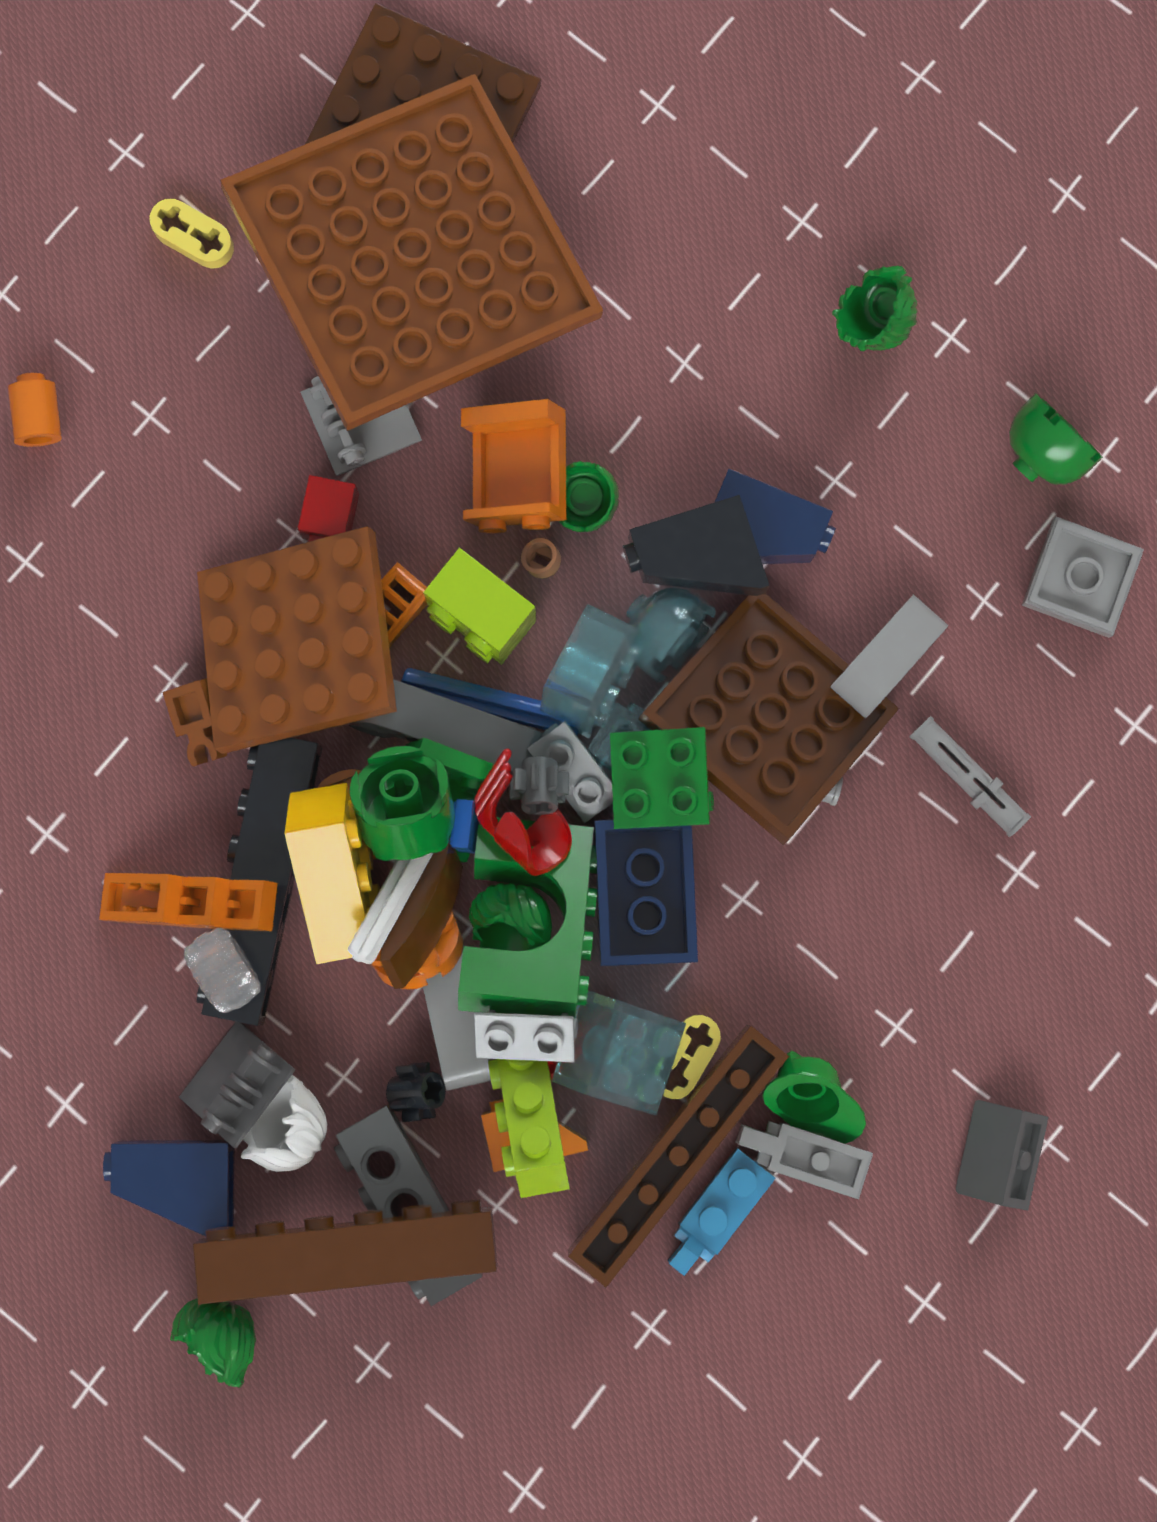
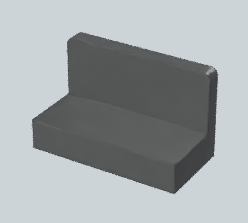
(1001, 1155)

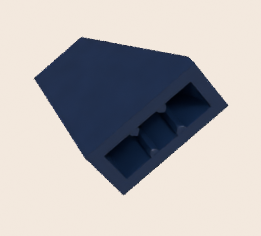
(781, 523)
(176, 1179)

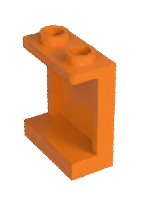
(517, 465)

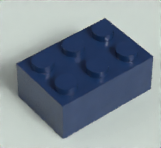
(645, 895)

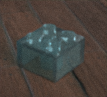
(589, 669)
(621, 1053)

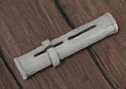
(1011, 815)

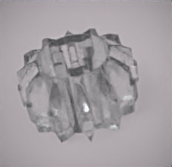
(222, 970)

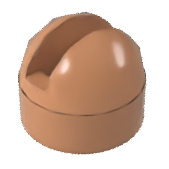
(545, 549)

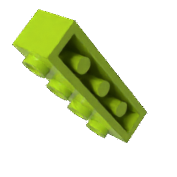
(532, 1126)

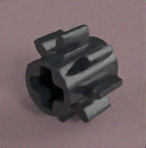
(415, 1092)

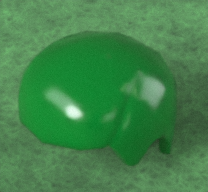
(590, 497)

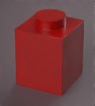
(327, 508)

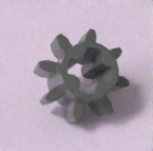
(539, 785)

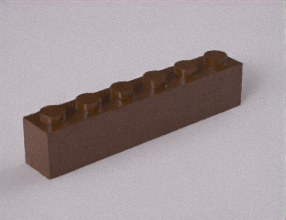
(676, 1155)
(345, 1254)

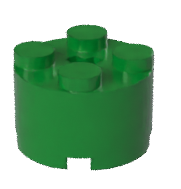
(403, 804)

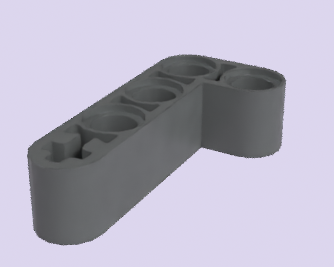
(452, 725)

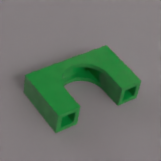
(548, 976)

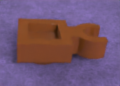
(191, 715)

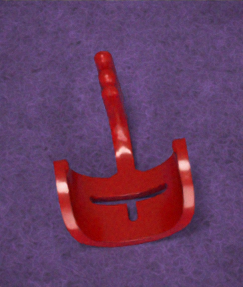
(548, 835)

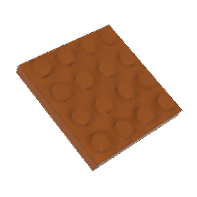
(296, 641)

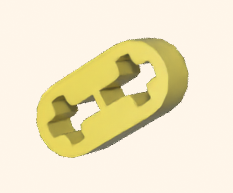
(197, 224)
(700, 1058)

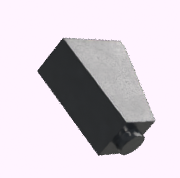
(699, 550)

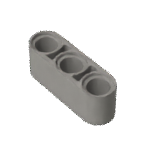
(889, 656)
(454, 1032)

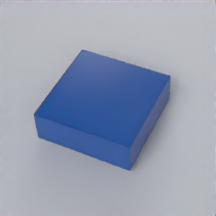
(465, 827)

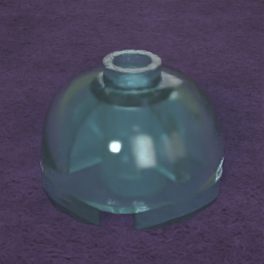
(668, 628)

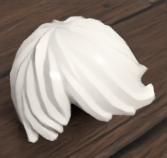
(287, 1130)

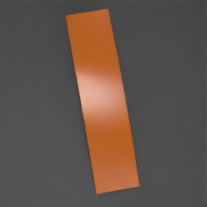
(188, 901)

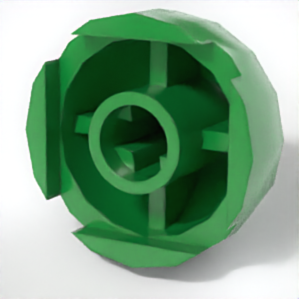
(1049, 445)

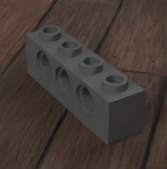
(385, 1133)

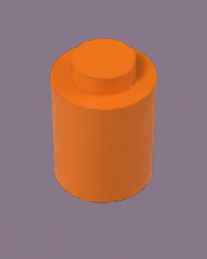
(34, 411)

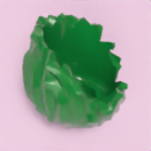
(879, 311)
(510, 918)
(219, 1336)

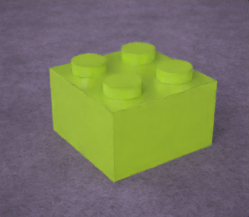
(479, 607)

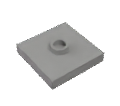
(1082, 577)

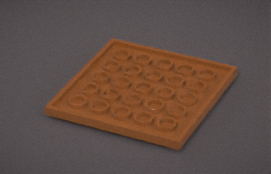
(411, 250)

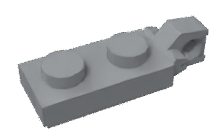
(808, 1157)

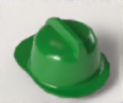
(812, 1099)

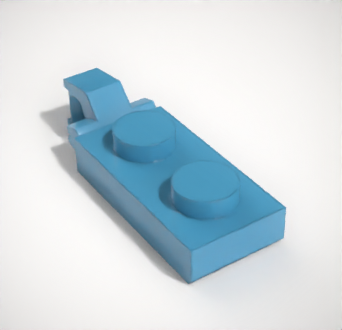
(719, 1210)

